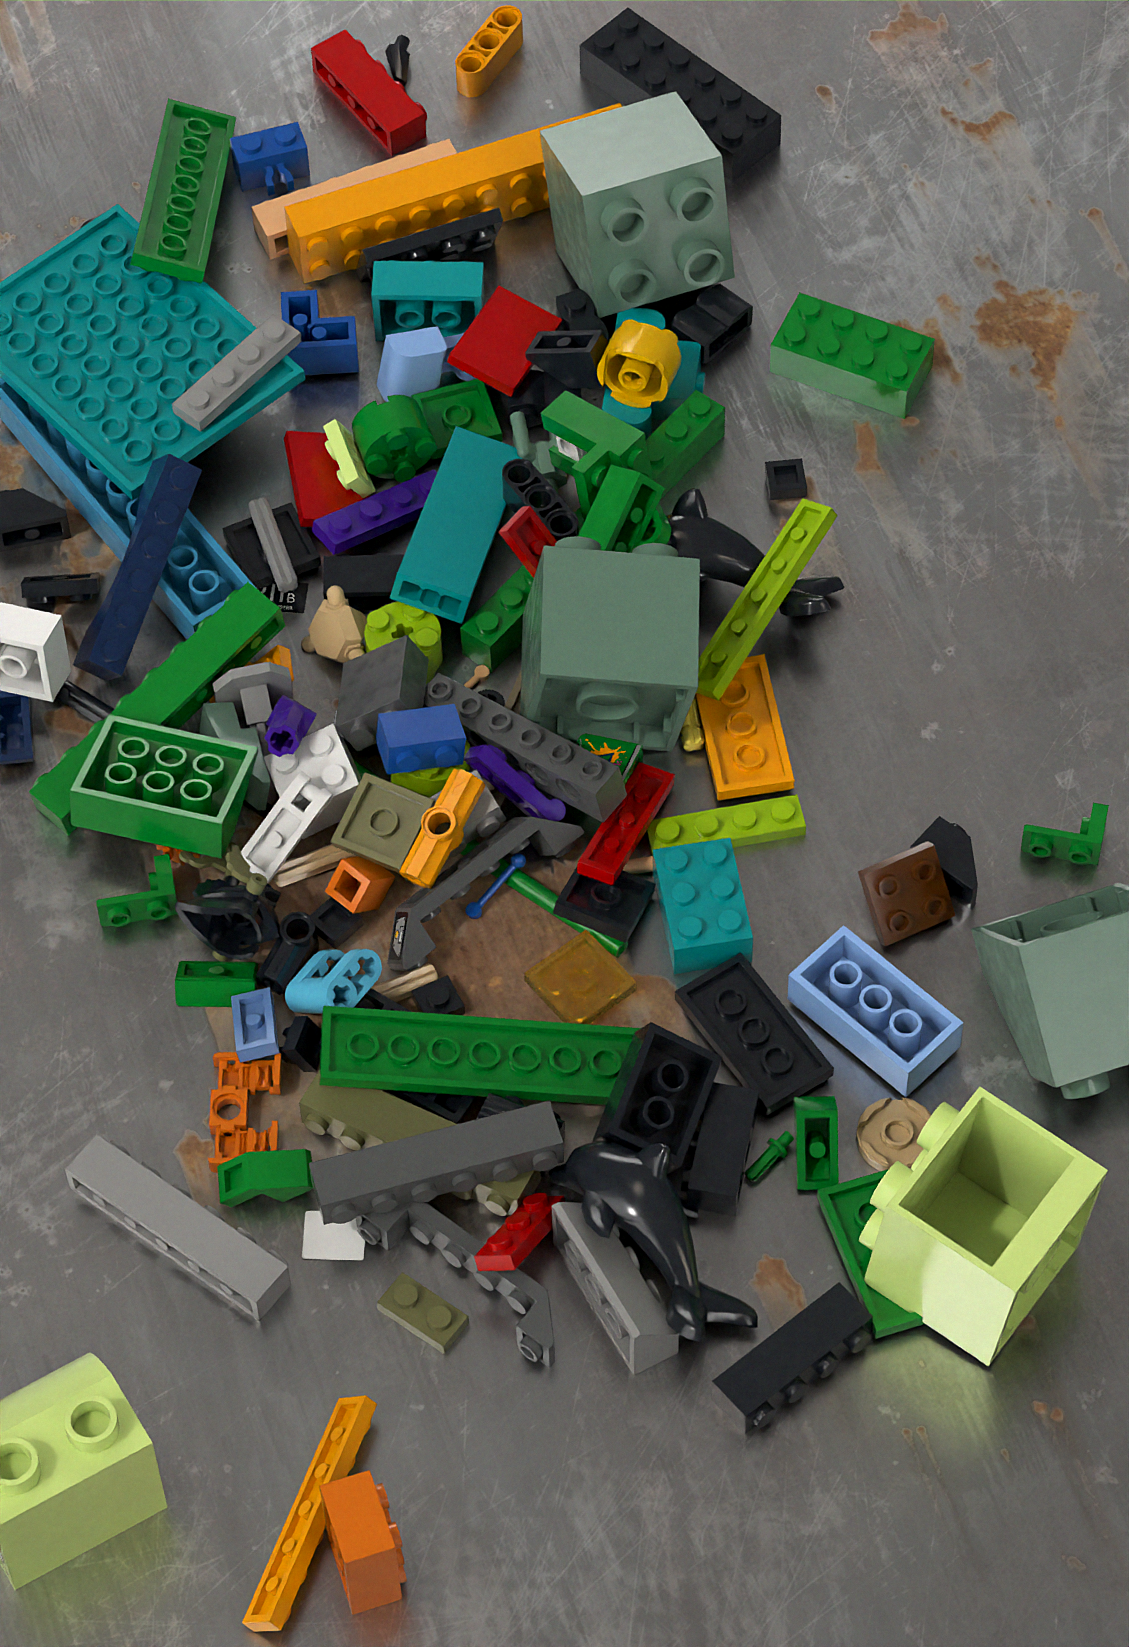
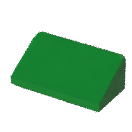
(213, 982)

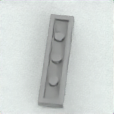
(236, 372)

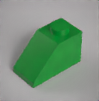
(816, 1142)

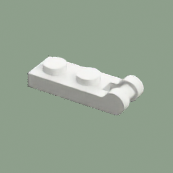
(284, 826)

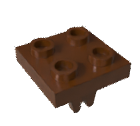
(906, 893)

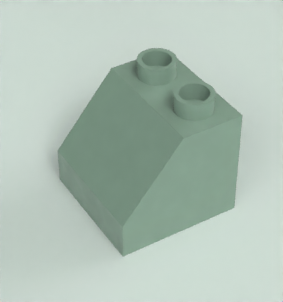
(1064, 986)

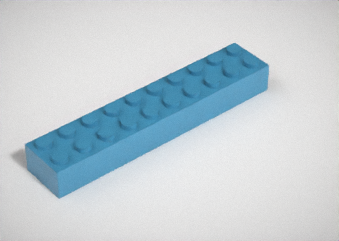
(197, 569)

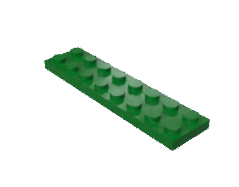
(183, 192)
(470, 1055)

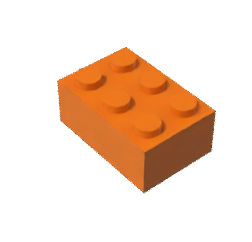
(363, 1541)

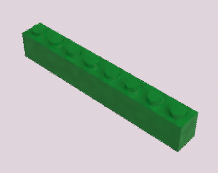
(173, 689)

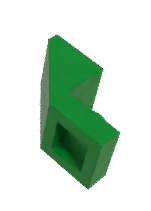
(270, 1173)

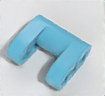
(313, 989)

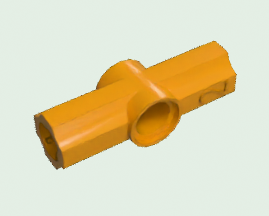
(452, 807)

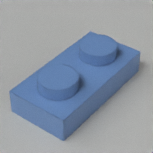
(255, 1024)

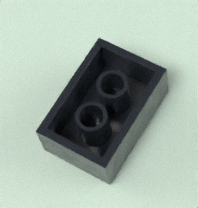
(659, 1093)

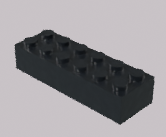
(641, 62)

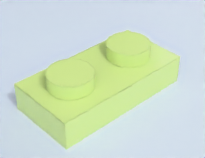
(344, 451)

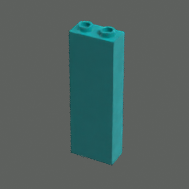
(455, 527)

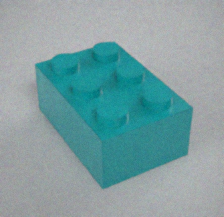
(426, 296)
(701, 904)

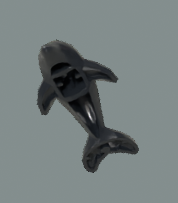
(734, 559)
(641, 1200)

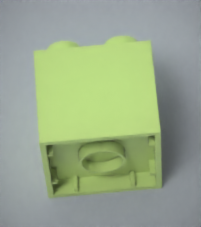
(979, 1221)

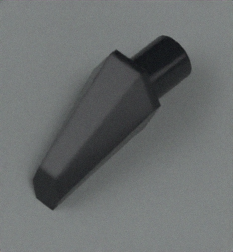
(399, 58)

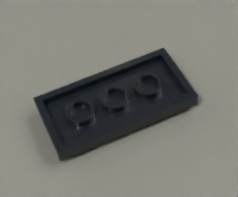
(435, 243)
(754, 1033)

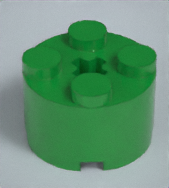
(393, 438)

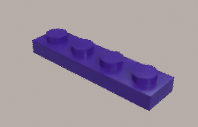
(374, 514)

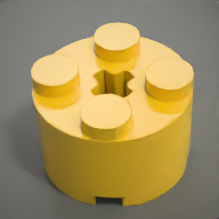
(639, 363)

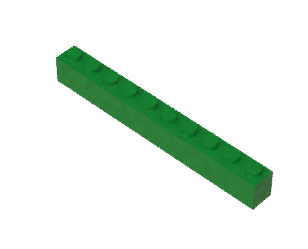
(672, 453)

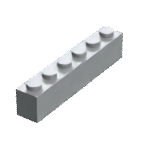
(179, 1226)

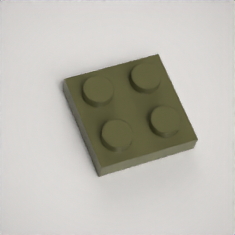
(381, 822)

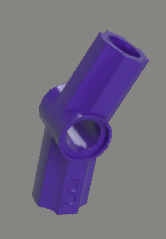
(287, 726)

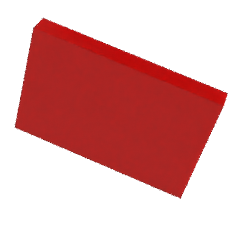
(498, 340)
(315, 477)

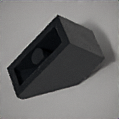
(569, 356)
(30, 520)
(955, 859)

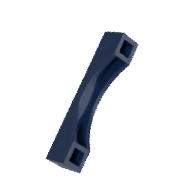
(121, 615)

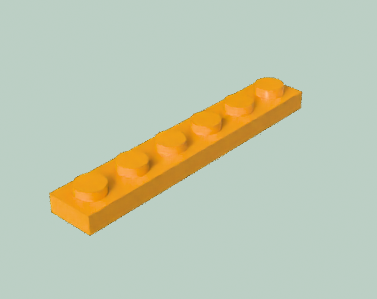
(306, 1519)

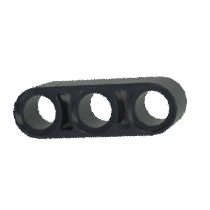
(527, 487)

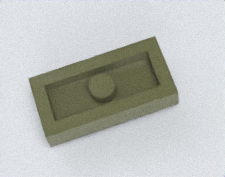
(423, 1312)

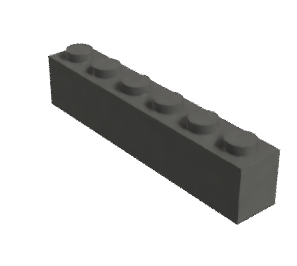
(437, 1163)

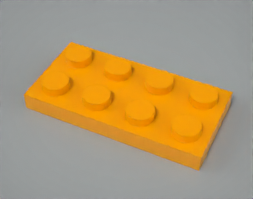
(746, 735)

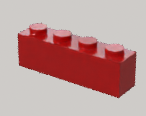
(369, 92)

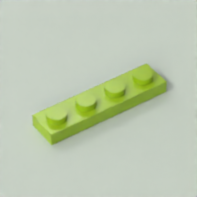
(742, 823)

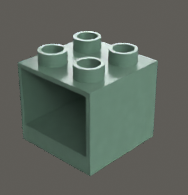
(638, 203)
(611, 642)

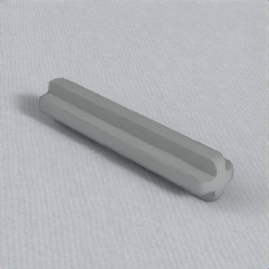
(273, 545)

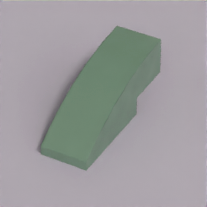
(221, 722)

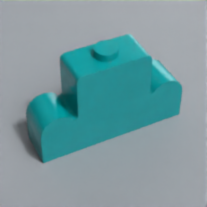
(684, 384)

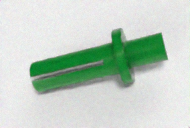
(769, 1156)

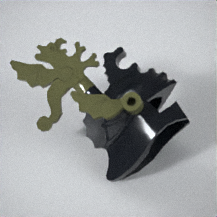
(227, 912)

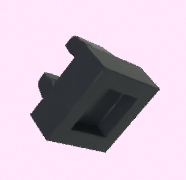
(302, 1044)

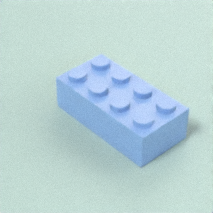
(874, 1011)

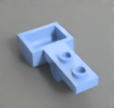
(415, 362)

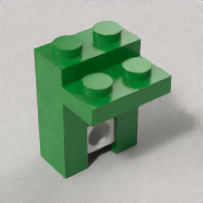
(590, 443)

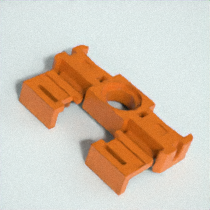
(233, 1089)

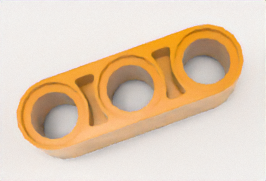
(489, 51)

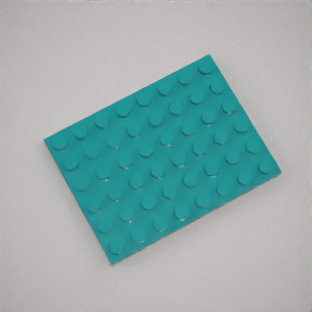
(114, 347)

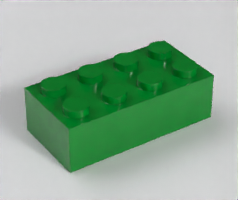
(851, 355)

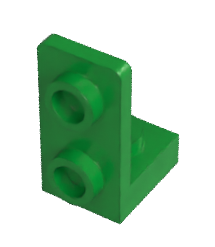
(1076, 847)
(152, 904)

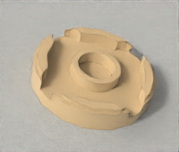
(890, 1132)

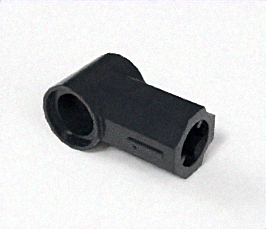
(288, 954)

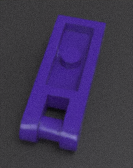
(513, 784)

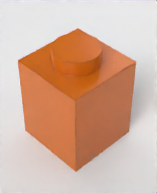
(359, 884)

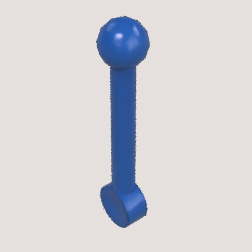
(474, 909)

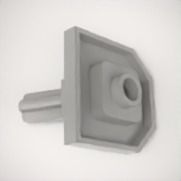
(254, 693)

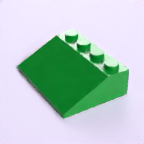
(162, 786)

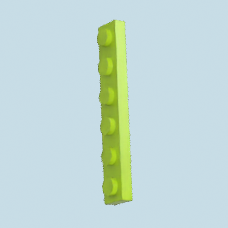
(762, 596)

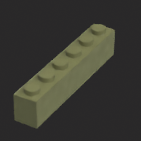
(374, 1117)

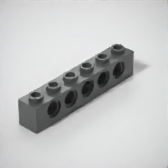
(546, 757)

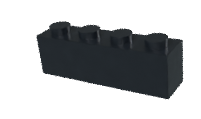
(792, 1359)

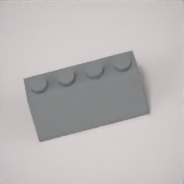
(614, 1288)

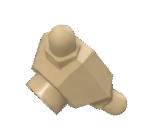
(336, 629)

